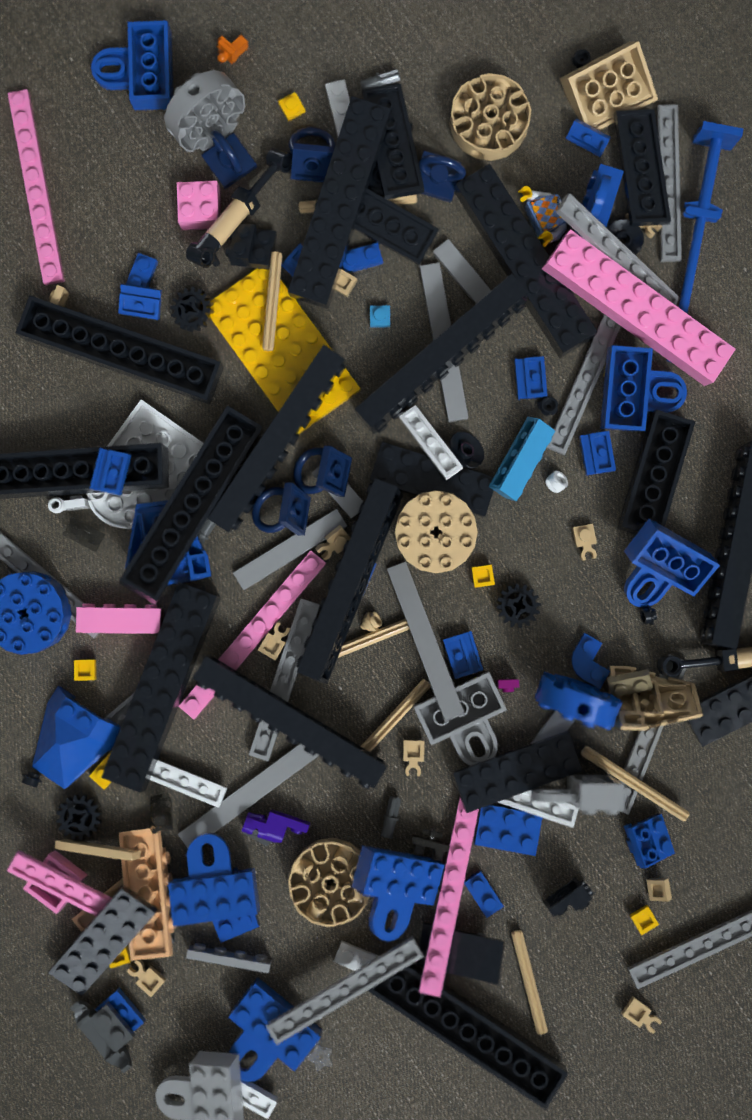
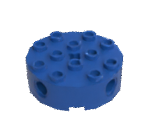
(47, 611)
(578, 700)

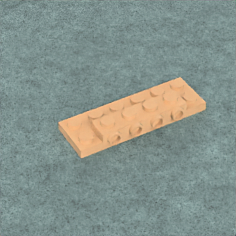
(150, 881)

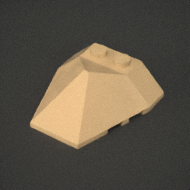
(667, 703)

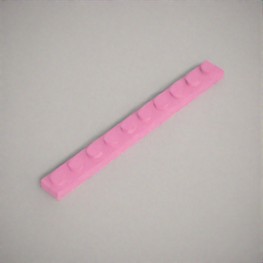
(36, 187)
(259, 627)
(448, 901)

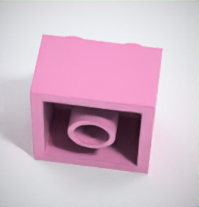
(198, 204)
(62, 864)

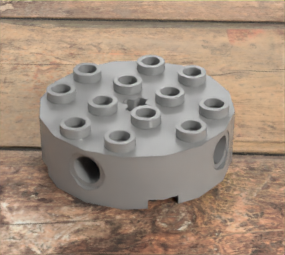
(202, 105)

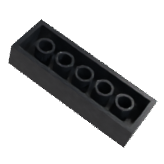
(656, 471)

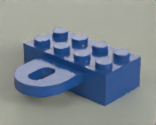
(144, 65)
(602, 192)
(633, 387)
(666, 562)
(395, 883)
(214, 889)
(252, 1013)

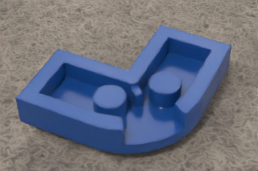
(583, 661)

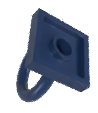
(228, 159)
(310, 161)
(440, 175)
(332, 472)
(292, 513)

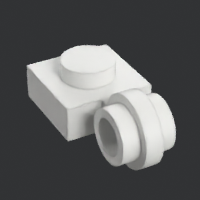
(74, 503)

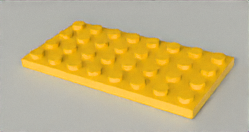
(241, 321)

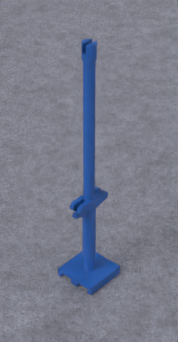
(716, 138)

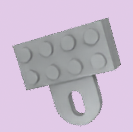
(479, 702)
(587, 793)
(208, 1093)

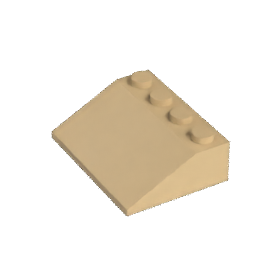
(610, 85)

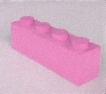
(118, 620)

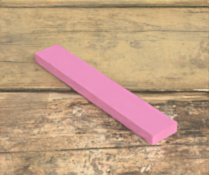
(58, 883)

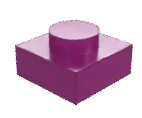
(507, 685)

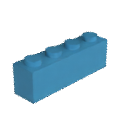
(522, 458)

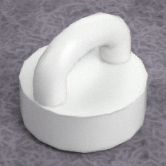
(556, 481)

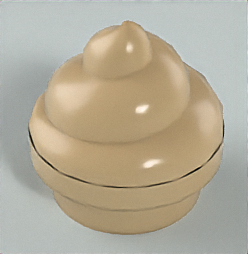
(371, 621)

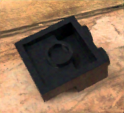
(251, 246)
(573, 893)

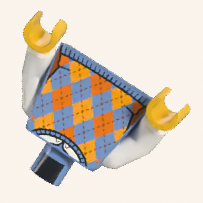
(542, 214)

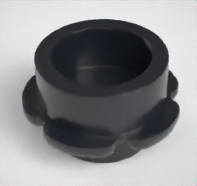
(581, 54)
(548, 401)
(648, 615)
(31, 779)

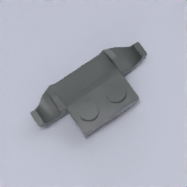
(106, 1032)

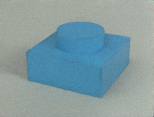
(380, 316)

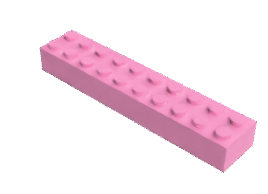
(638, 308)

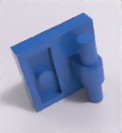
(649, 841)

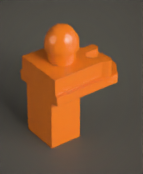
(231, 51)

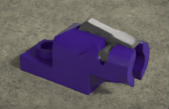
(272, 828)

